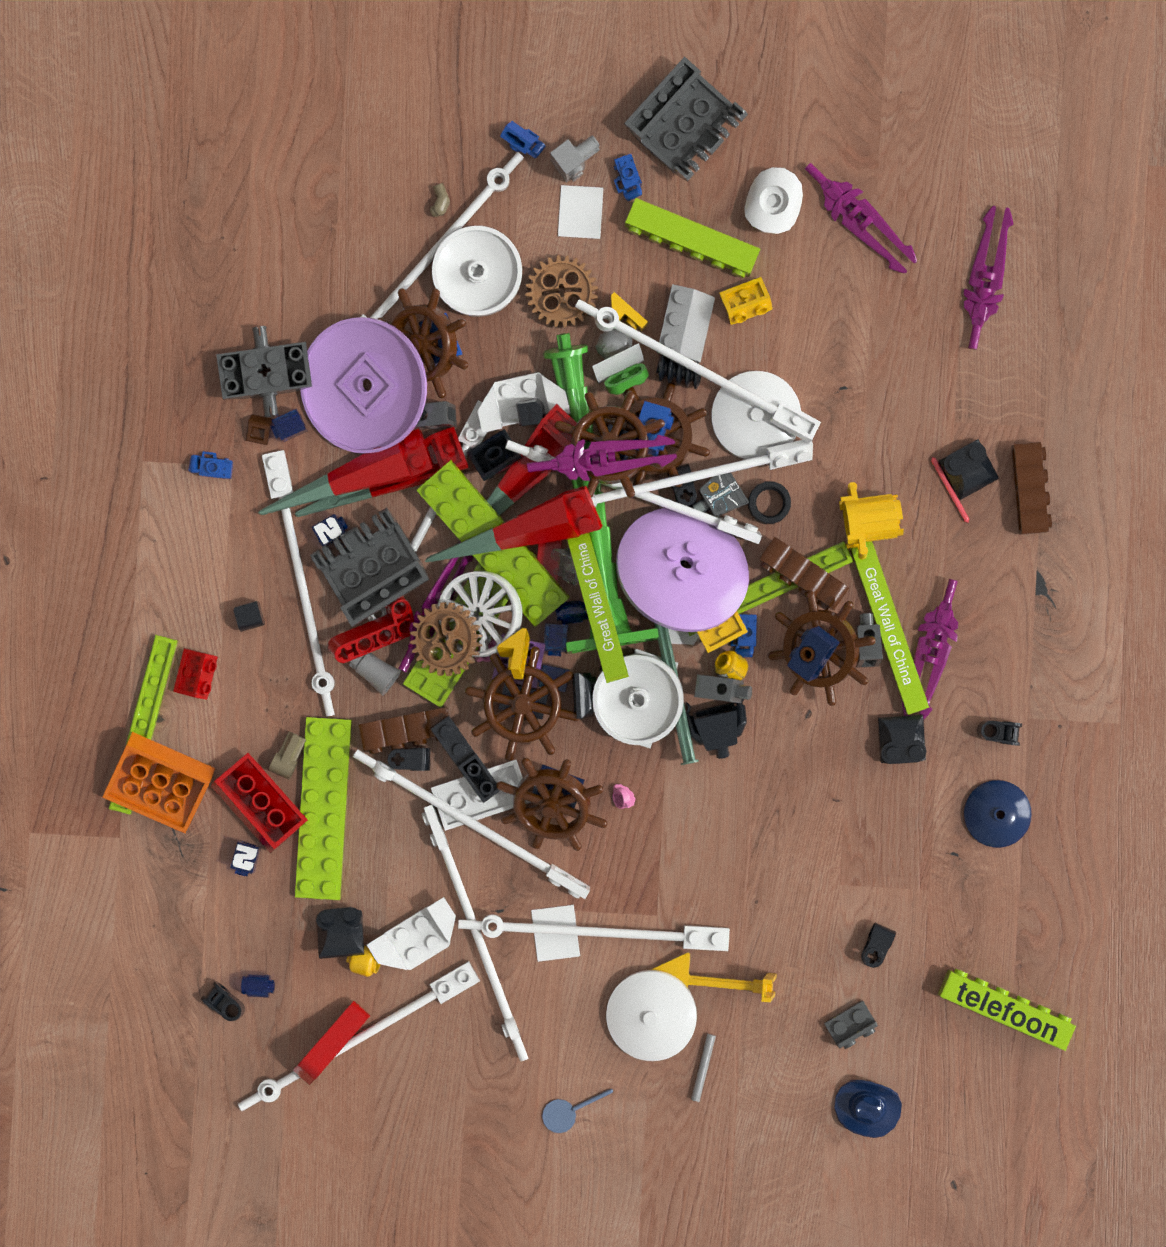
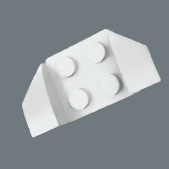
(500, 403)
(415, 937)

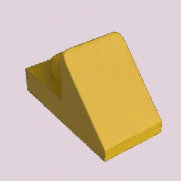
(623, 309)
(516, 650)

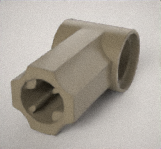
(286, 759)

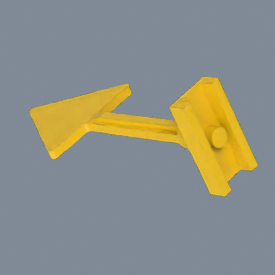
(680, 969)

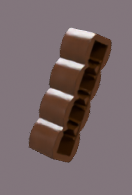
(1030, 488)
(803, 573)
(400, 730)

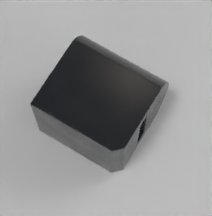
(530, 412)
(249, 616)

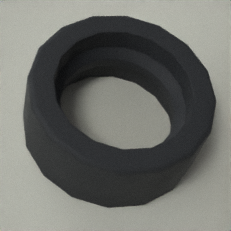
(769, 485)

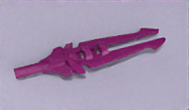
(841, 199)
(982, 301)
(575, 460)
(432, 599)
(939, 625)

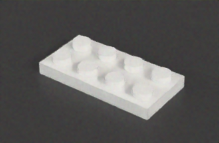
(462, 796)

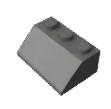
(687, 321)

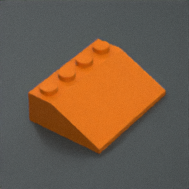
(159, 782)

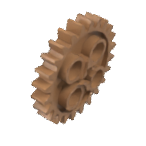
(559, 271)
(463, 631)

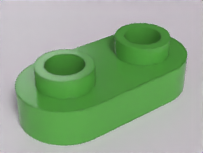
(626, 378)

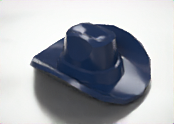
(867, 1108)

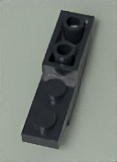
(465, 758)

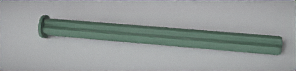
(682, 725)

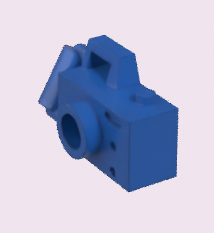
(522, 139)
(628, 176)
(211, 467)
(747, 639)

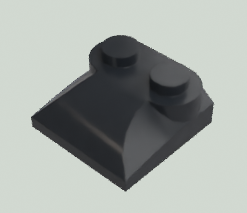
(492, 457)
(968, 469)
(582, 694)
(901, 739)
(340, 932)

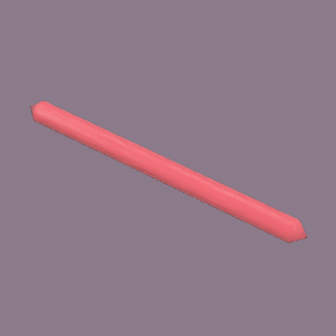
(950, 490)

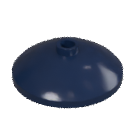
(981, 812)

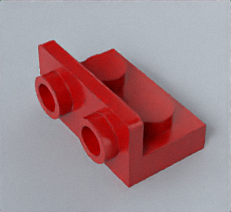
(195, 674)

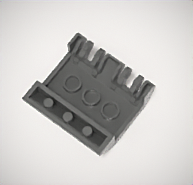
(684, 119)
(371, 567)

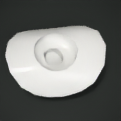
(774, 201)

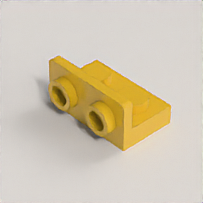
(746, 301)
(722, 634)

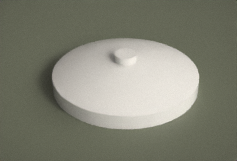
(477, 271)
(745, 427)
(642, 705)
(651, 1015)

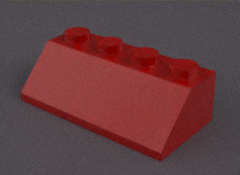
(259, 802)

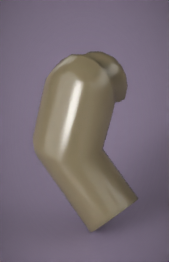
(442, 202)

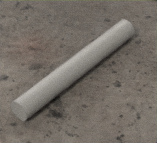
(703, 1067)

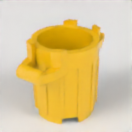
(870, 518)

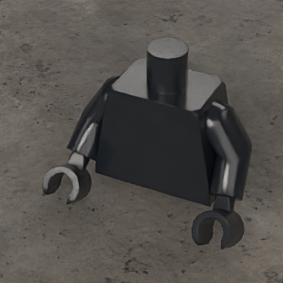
(717, 726)

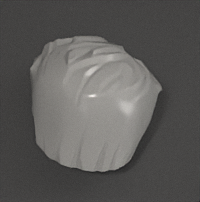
(612, 343)

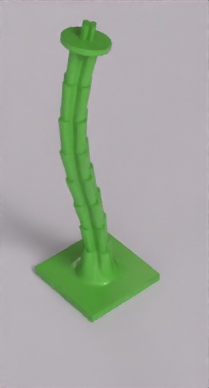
(569, 376)

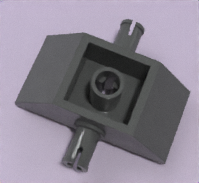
(242, 375)

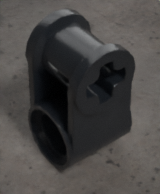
(685, 488)
(1004, 732)
(414, 759)
(878, 940)
(222, 1001)

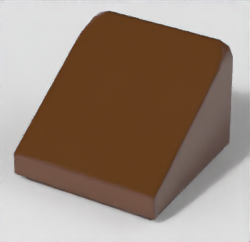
(259, 429)

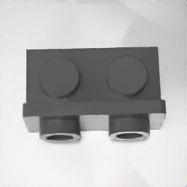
(851, 1025)

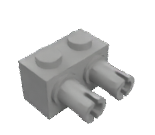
(571, 159)

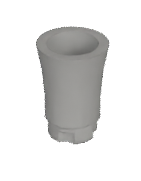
(376, 672)

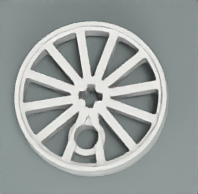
(483, 604)

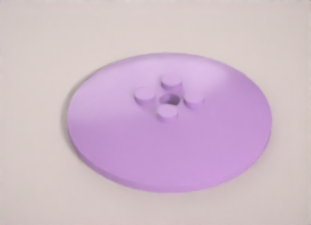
(340, 404)
(676, 595)

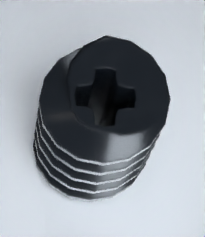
(675, 370)

